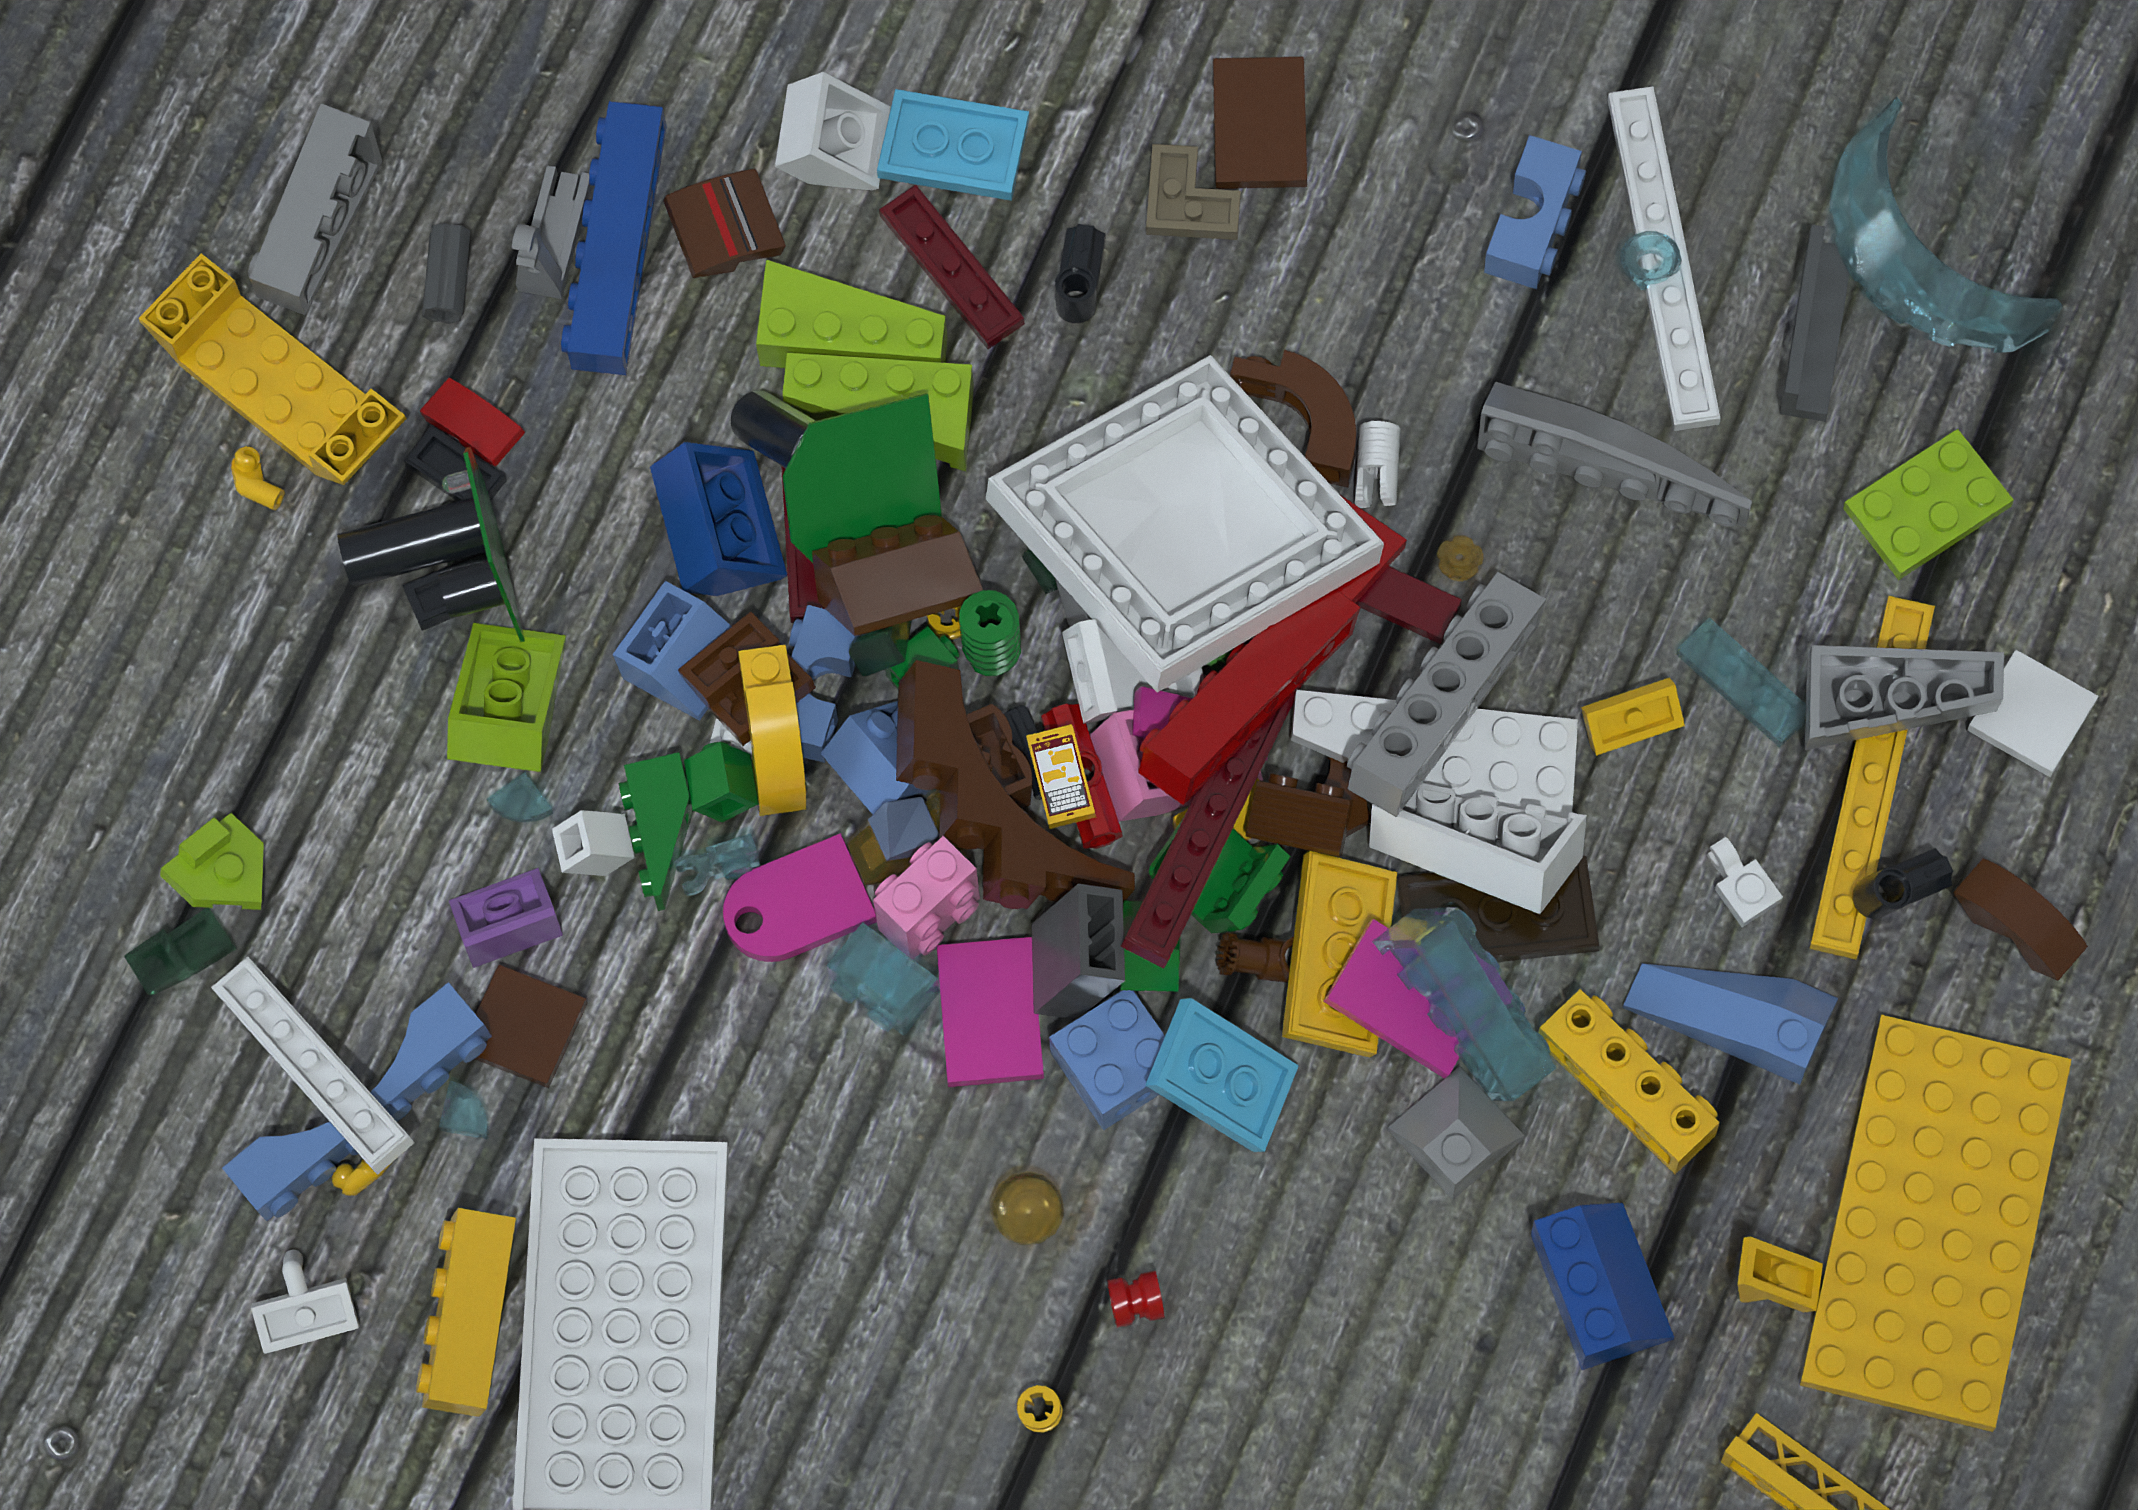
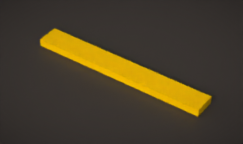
(1866, 801)

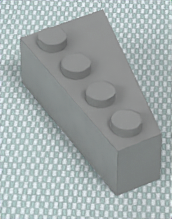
(316, 209)
(1890, 690)

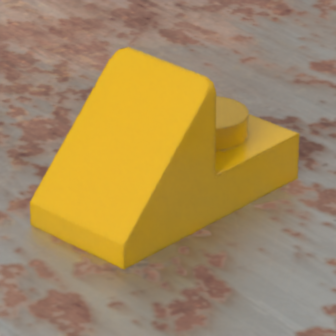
(1778, 1276)

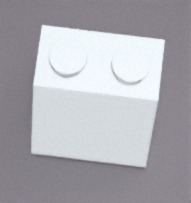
(831, 133)

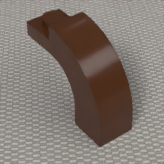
(1316, 399)

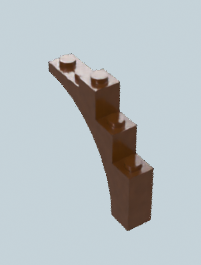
(975, 810)

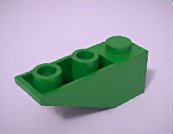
(663, 815)

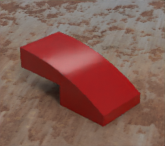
(472, 421)

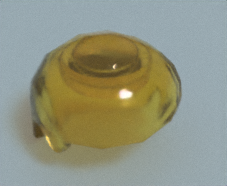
(1027, 1208)

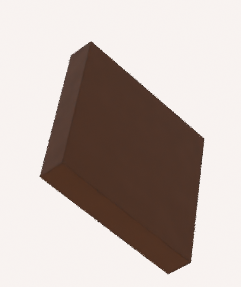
(528, 1025)

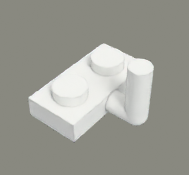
(304, 1312)

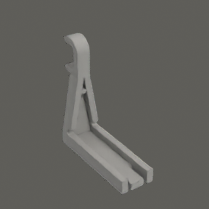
(551, 240)

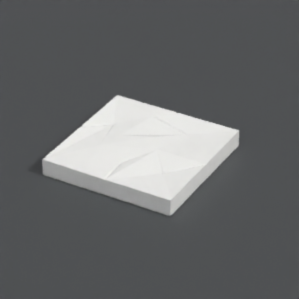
(1184, 522)

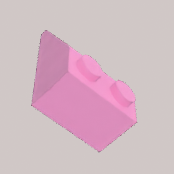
(1120, 761)

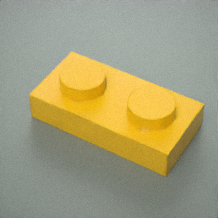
(1633, 716)

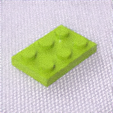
(1928, 504)

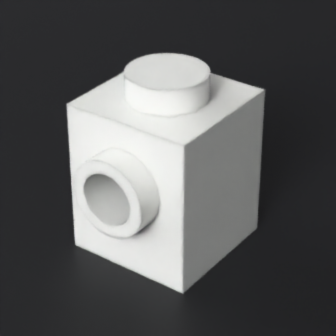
(593, 843)

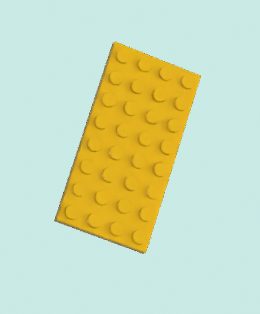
(1936, 1223)

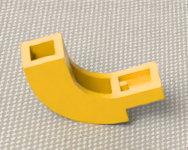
(773, 730)

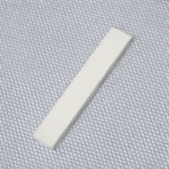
(313, 1065)

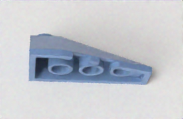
(1745, 1015)

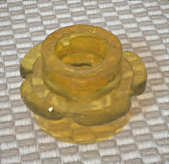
(1457, 569)

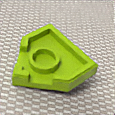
(218, 866)

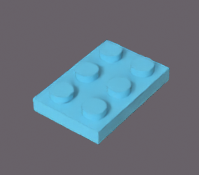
(953, 144)
(1222, 1075)

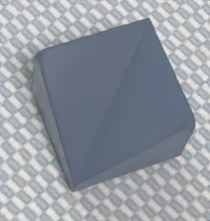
(903, 827)

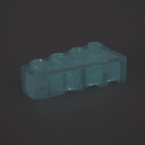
(1469, 999)

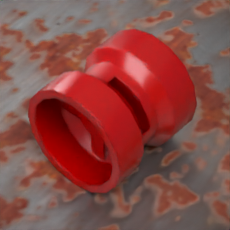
(1139, 1298)

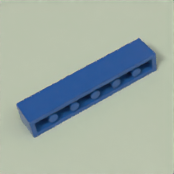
(615, 238)

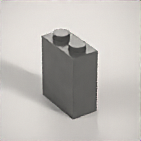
(1078, 951)

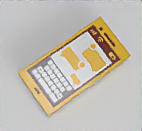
(1061, 776)

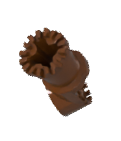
(1261, 957)

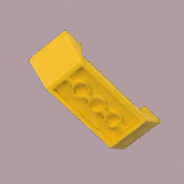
(268, 374)

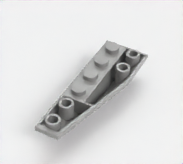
(1603, 452)

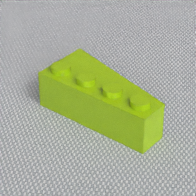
(835, 319)
(843, 384)

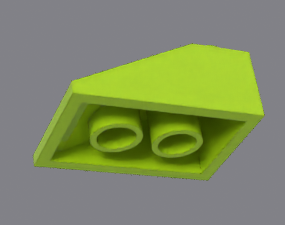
(505, 698)

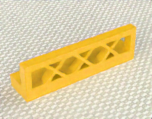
(1780, 1486)

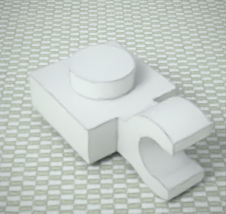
(1745, 888)

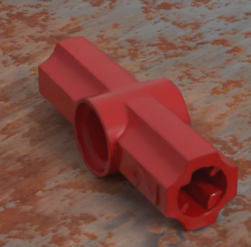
(1105, 827)

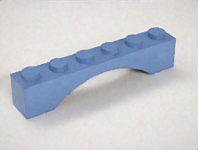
(436, 1040)

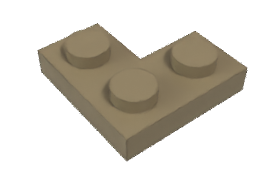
(1179, 206)

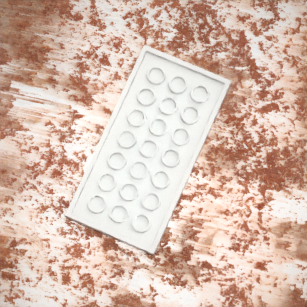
(621, 1325)

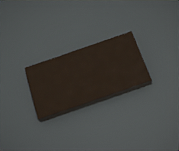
(1507, 929)

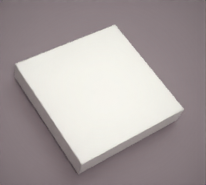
(2036, 714)

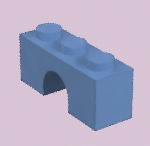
(1523, 247)
(819, 649)

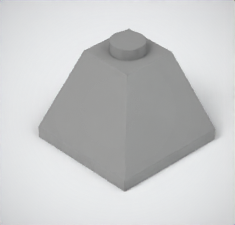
(1456, 1133)

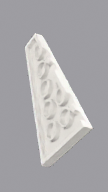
(1494, 755)

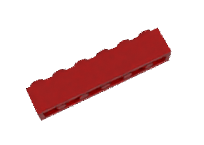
(1244, 695)

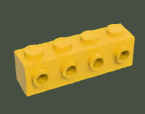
(1629, 1081)
(467, 1312)

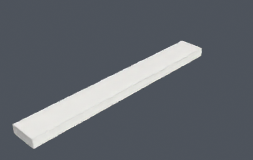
(1674, 301)

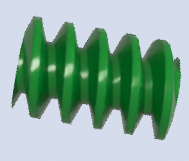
(990, 632)

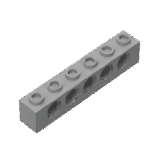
(1392, 780)

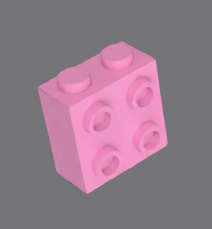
(927, 898)

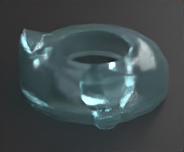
(1650, 243)

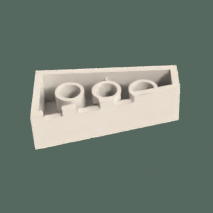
(1483, 844)

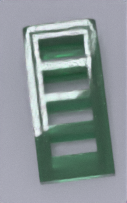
(880, 648)

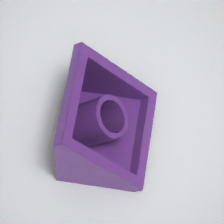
(505, 917)

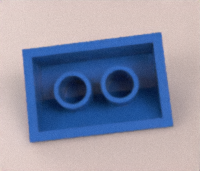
(717, 519)
(1600, 1282)

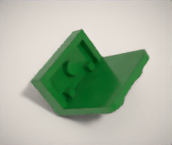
(1235, 884)

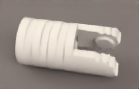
(1377, 460)

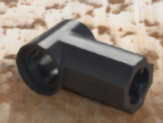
(1079, 272)
(1903, 884)

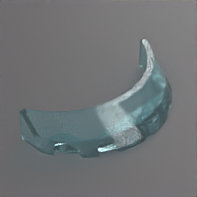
(1906, 276)

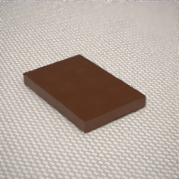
(1260, 122)

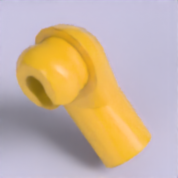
(250, 481)
(355, 1180)

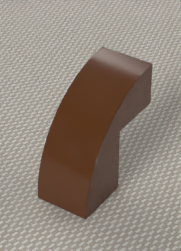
(2017, 911)

